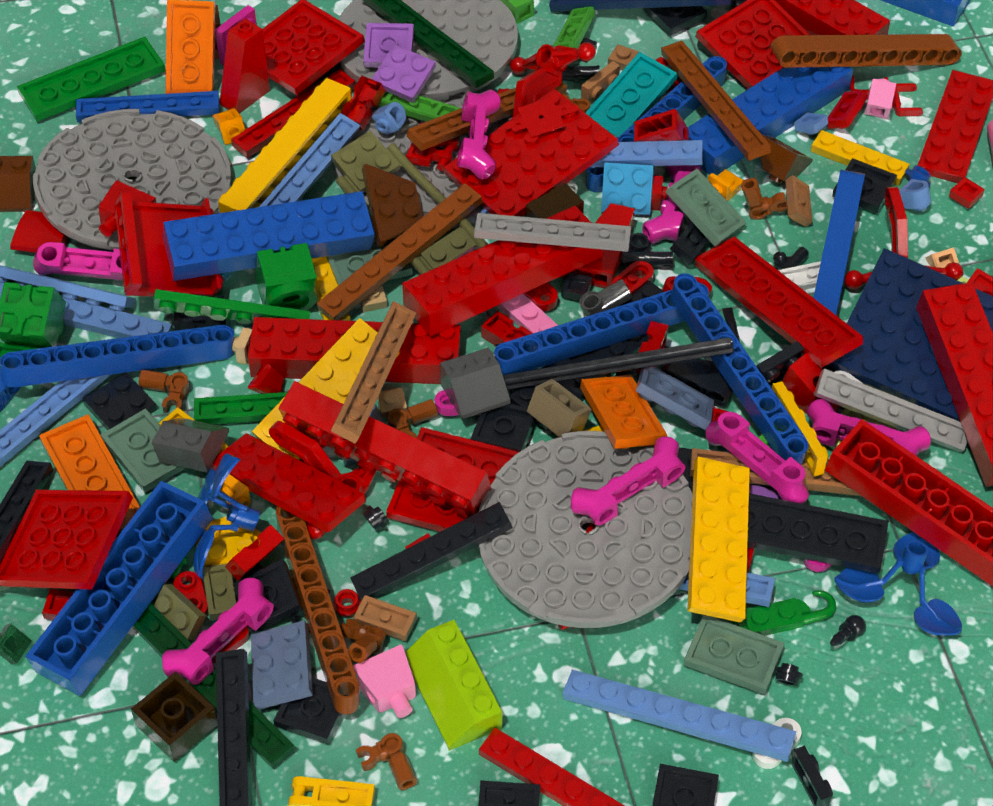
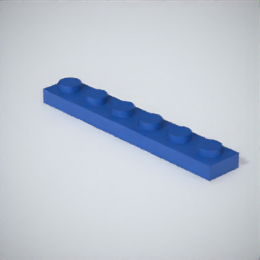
(176, 103)

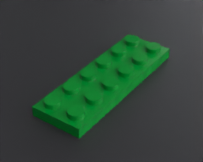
(91, 78)

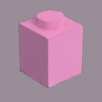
(880, 98)

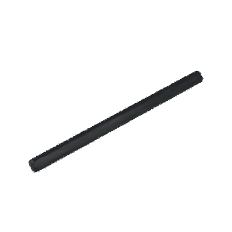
(620, 363)

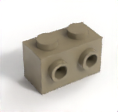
(558, 408)

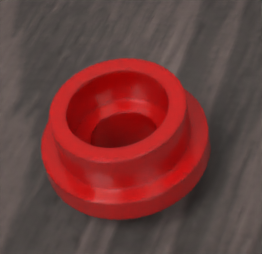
(343, 597)

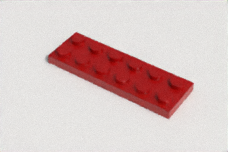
(957, 126)
(291, 483)

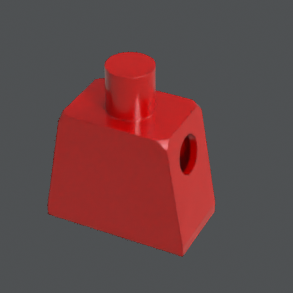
(661, 127)
(107, 210)
(802, 381)

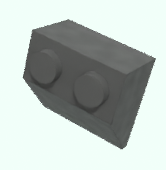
(474, 383)
(189, 443)

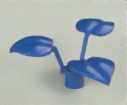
(238, 514)
(914, 556)

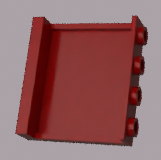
(144, 252)

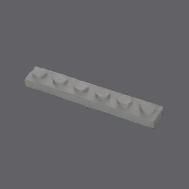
(552, 232)
(889, 409)

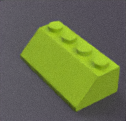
(453, 686)

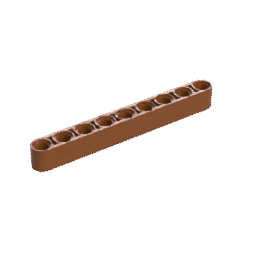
(865, 50)
(319, 612)

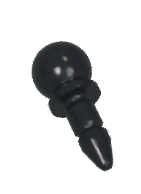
(852, 627)

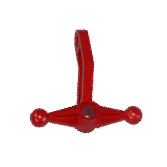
(547, 73)
(899, 241)
(314, 456)

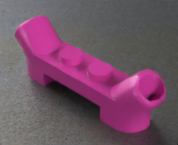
(472, 152)
(670, 223)
(59, 259)
(833, 426)
(784, 476)
(603, 503)
(195, 662)

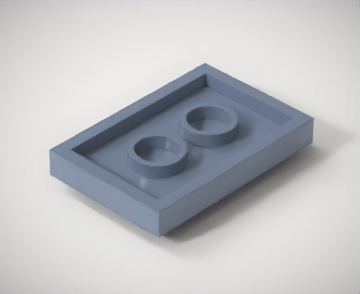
(675, 397)
(281, 665)

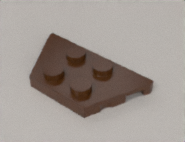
(392, 203)

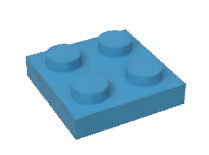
(628, 186)

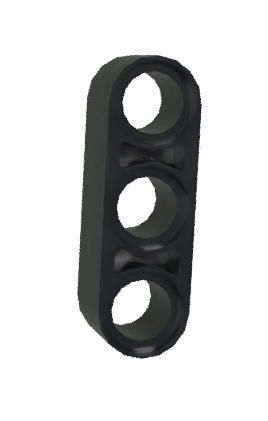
(701, 378)

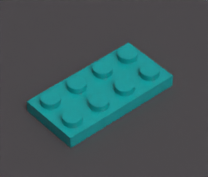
(632, 94)

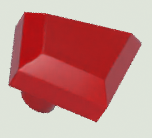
(267, 380)

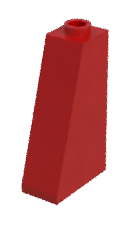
(244, 67)
(606, 268)

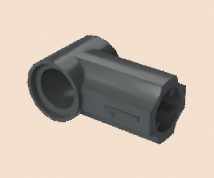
(606, 299)

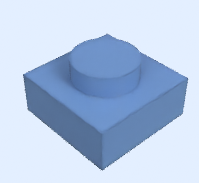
(811, 123)

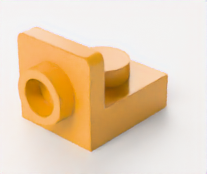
(229, 124)
(726, 183)
(236, 490)

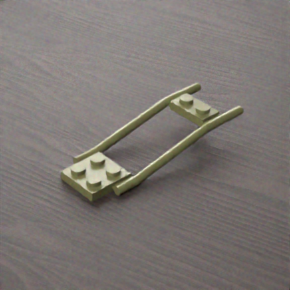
(371, 151)

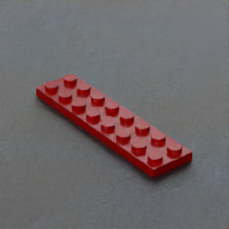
(779, 301)

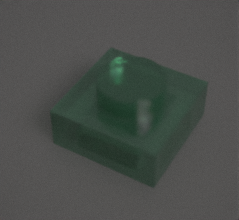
(13, 643)

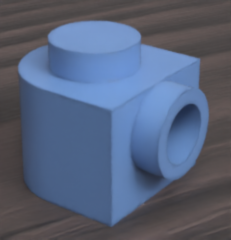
(389, 117)
(916, 195)

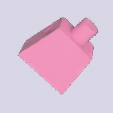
(387, 681)

